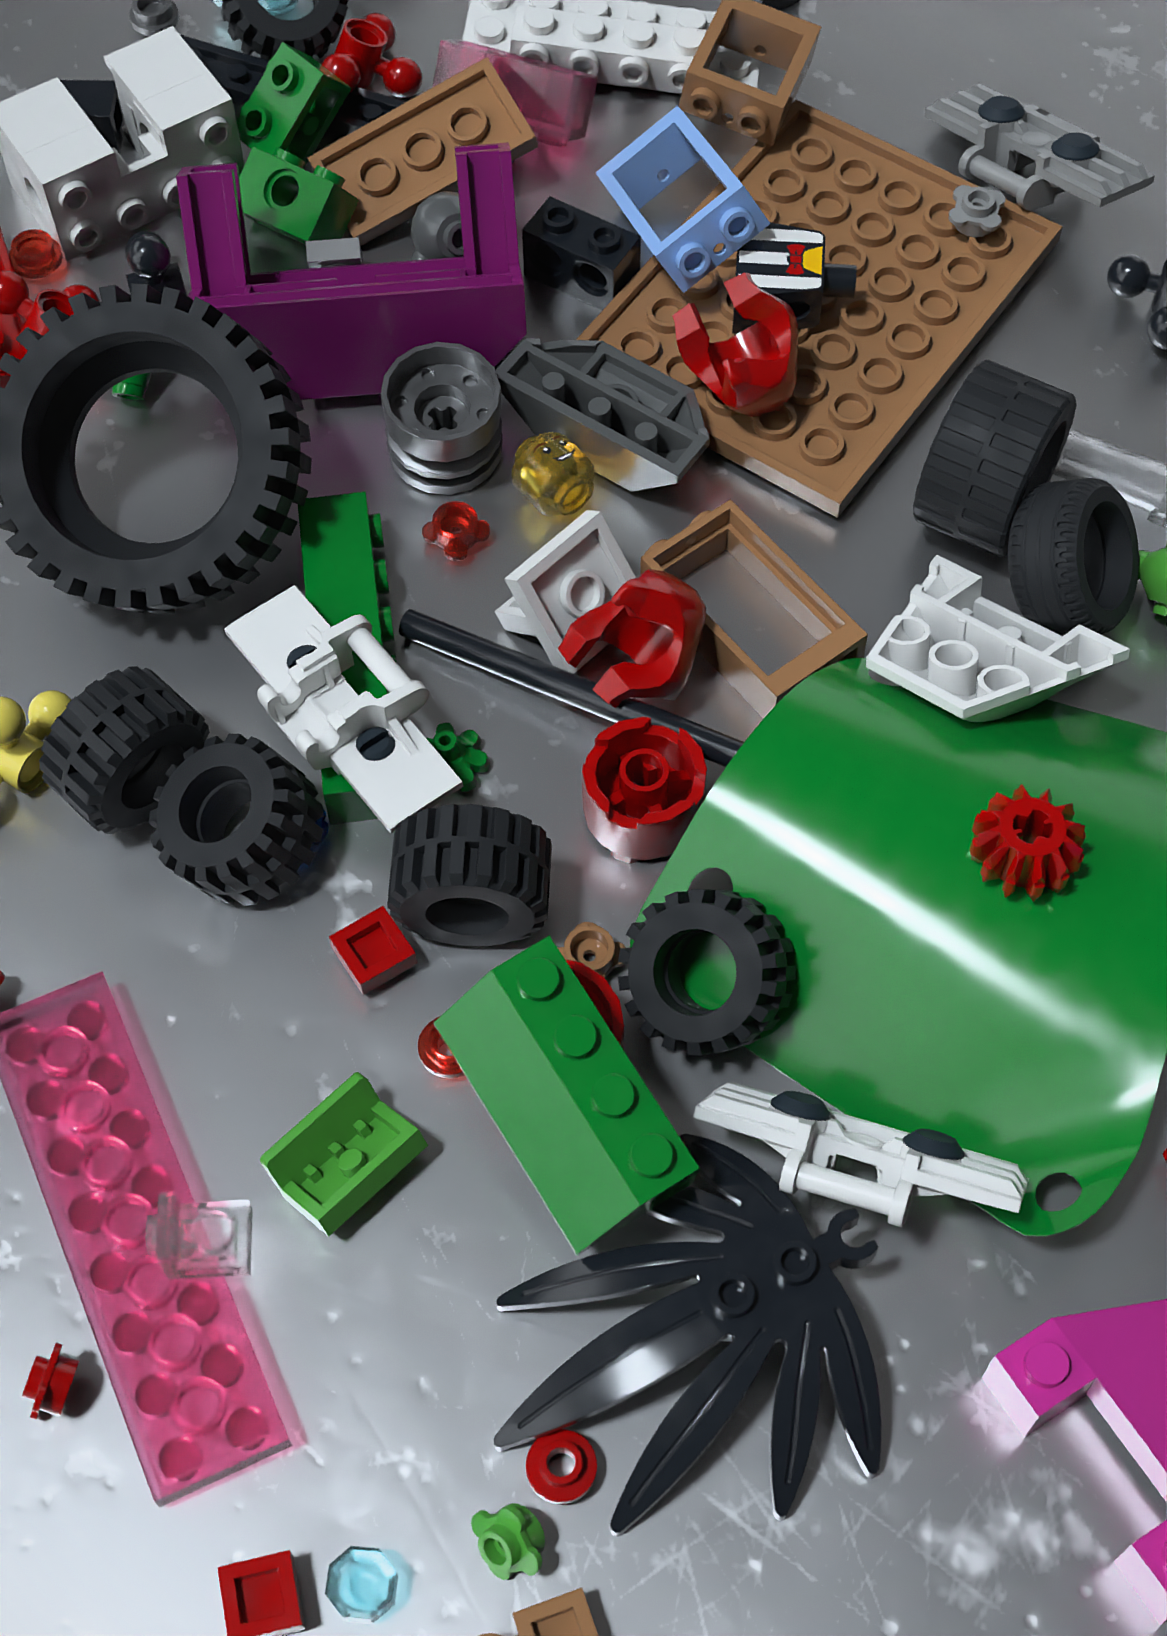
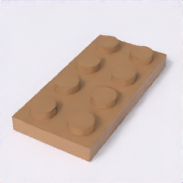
(412, 150)

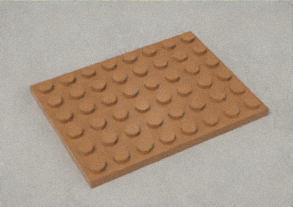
(874, 357)

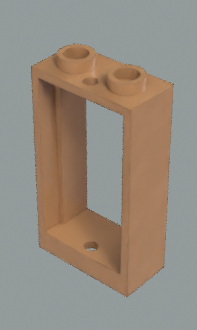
(815, 610)

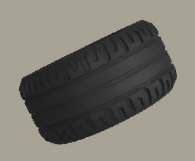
(1073, 556)

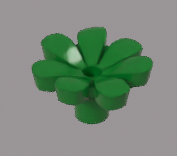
(461, 753)

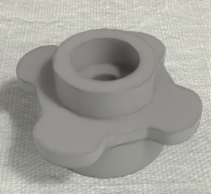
(976, 210)

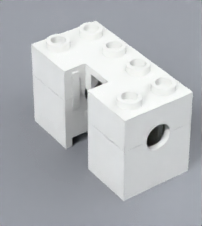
(82, 185)

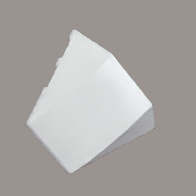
(979, 654)

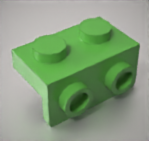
(341, 1154)

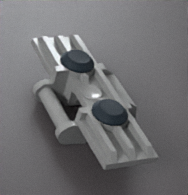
(1017, 135)

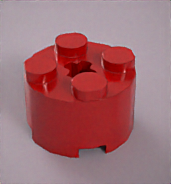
(642, 788)

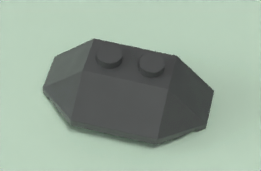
(616, 409)

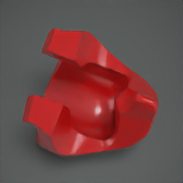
(753, 368)
(653, 622)

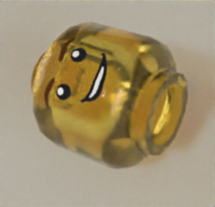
(553, 474)

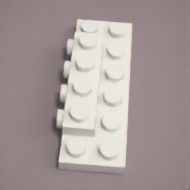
(610, 39)

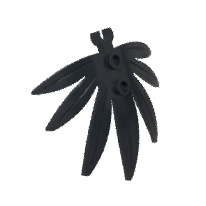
(752, 1290)

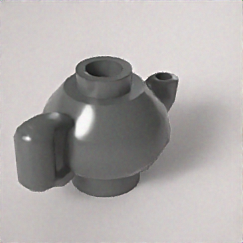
(437, 228)

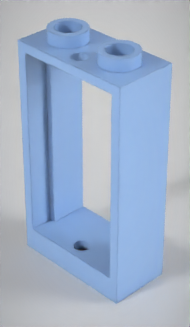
(672, 149)

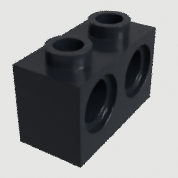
(579, 253)

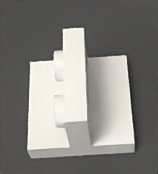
(563, 582)

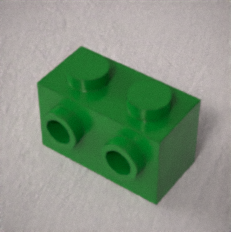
(291, 105)

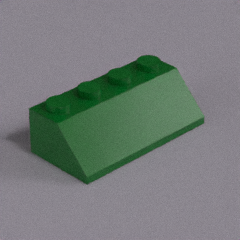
(565, 1096)

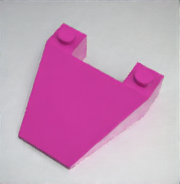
(1122, 1367)

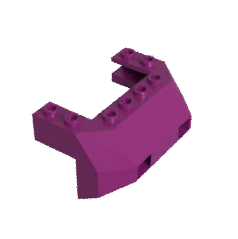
(350, 323)

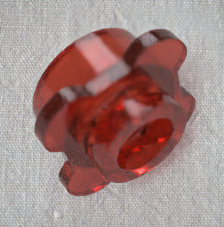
(451, 518)

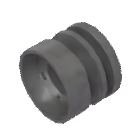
(442, 417)

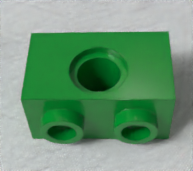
(272, 182)

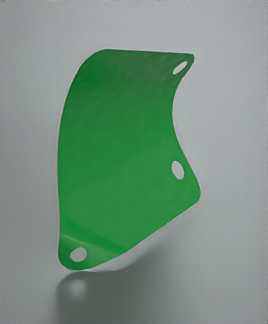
(915, 978)

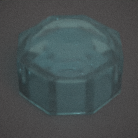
(361, 1584)

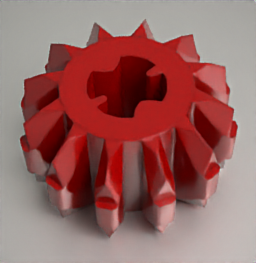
(1027, 842)

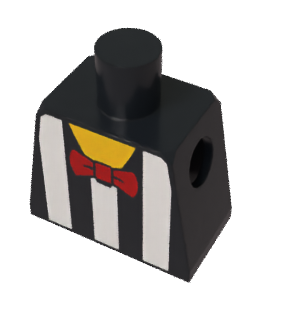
(793, 268)

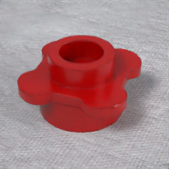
(50, 1382)

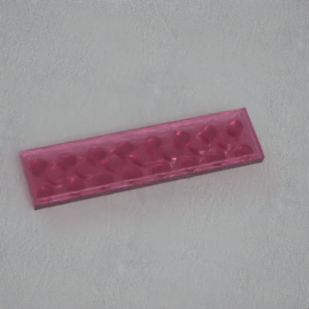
(101, 1159)

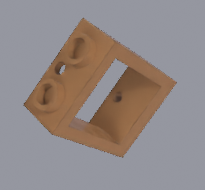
(762, 35)

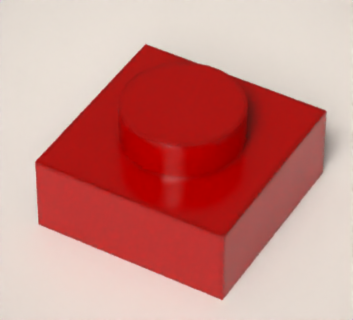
(373, 950)
(261, 1596)

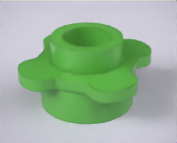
(509, 1540)

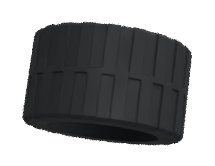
(989, 454)

